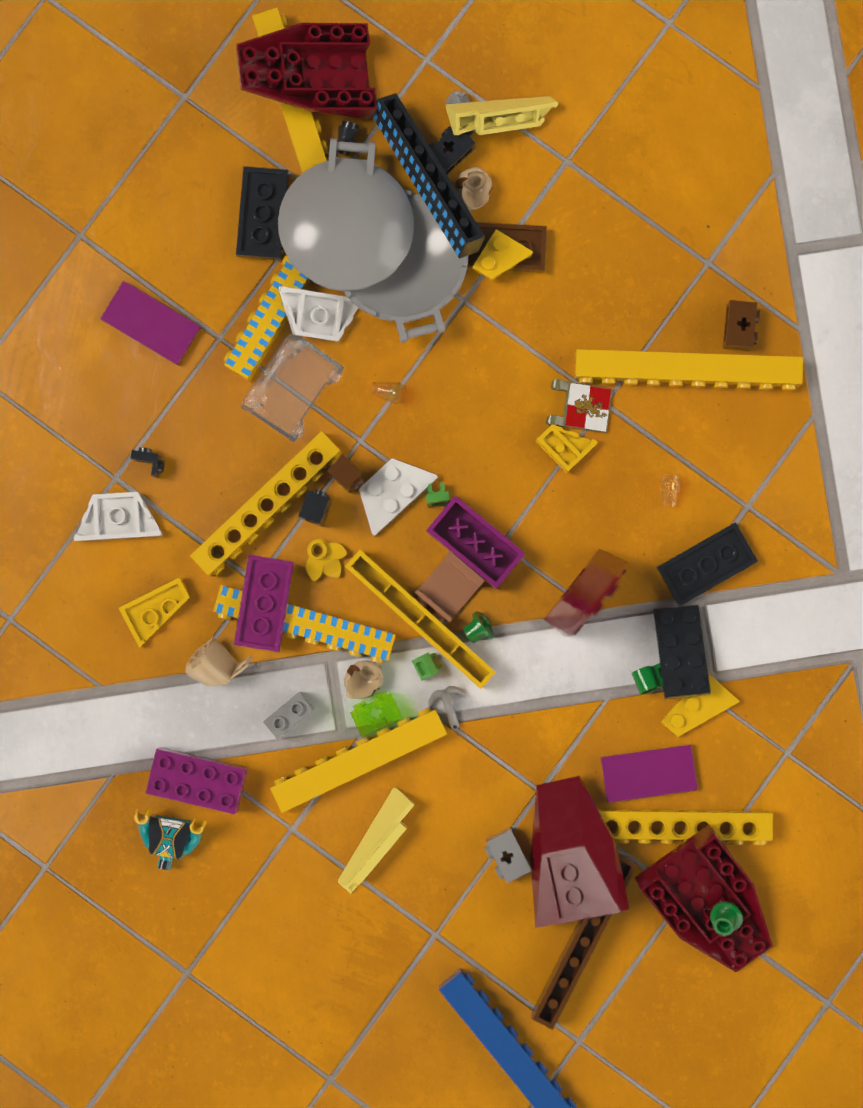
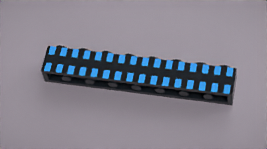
(428, 176)

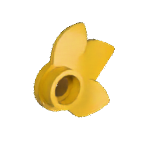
(325, 563)

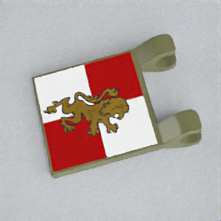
(585, 406)

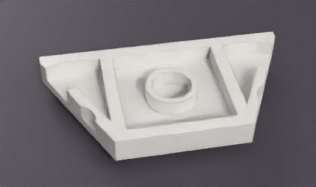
(317, 313)
(392, 491)
(117, 518)

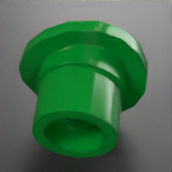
(478, 628)
(726, 918)

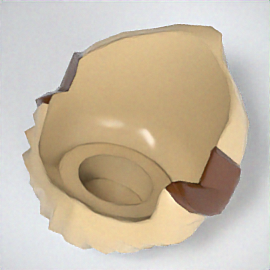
(474, 187)
(363, 679)

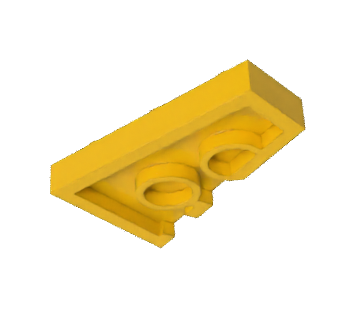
(153, 609)
(693, 711)

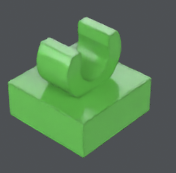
(437, 498)
(425, 666)

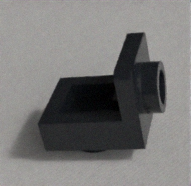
(146, 456)

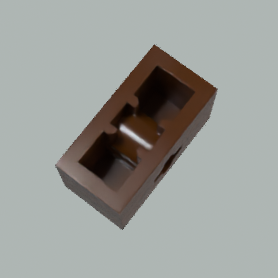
(734, 337)
(346, 474)

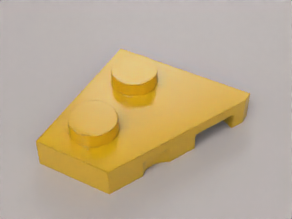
(500, 256)
(564, 446)

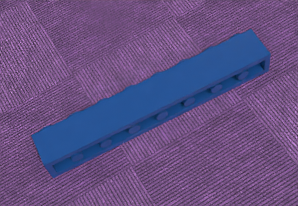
(503, 1042)

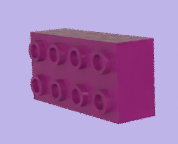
(475, 542)
(196, 780)

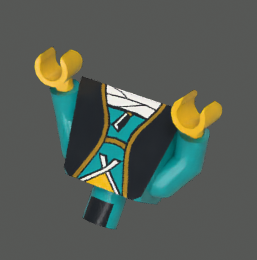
(168, 836)

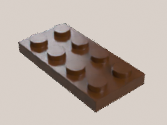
(530, 236)

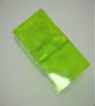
(368, 724)

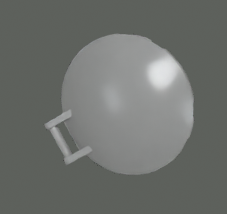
(346, 221)
(422, 281)

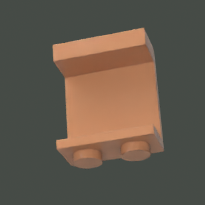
(448, 587)

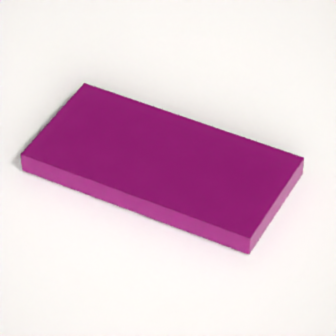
(150, 323)
(264, 603)
(648, 773)

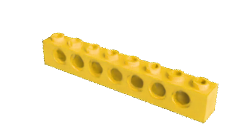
(204, 554)
(761, 821)

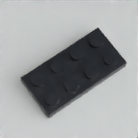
(259, 212)
(707, 564)
(681, 652)

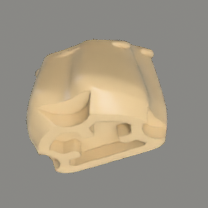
(214, 664)

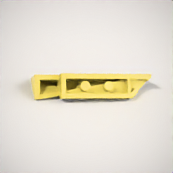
(499, 115)
(378, 839)

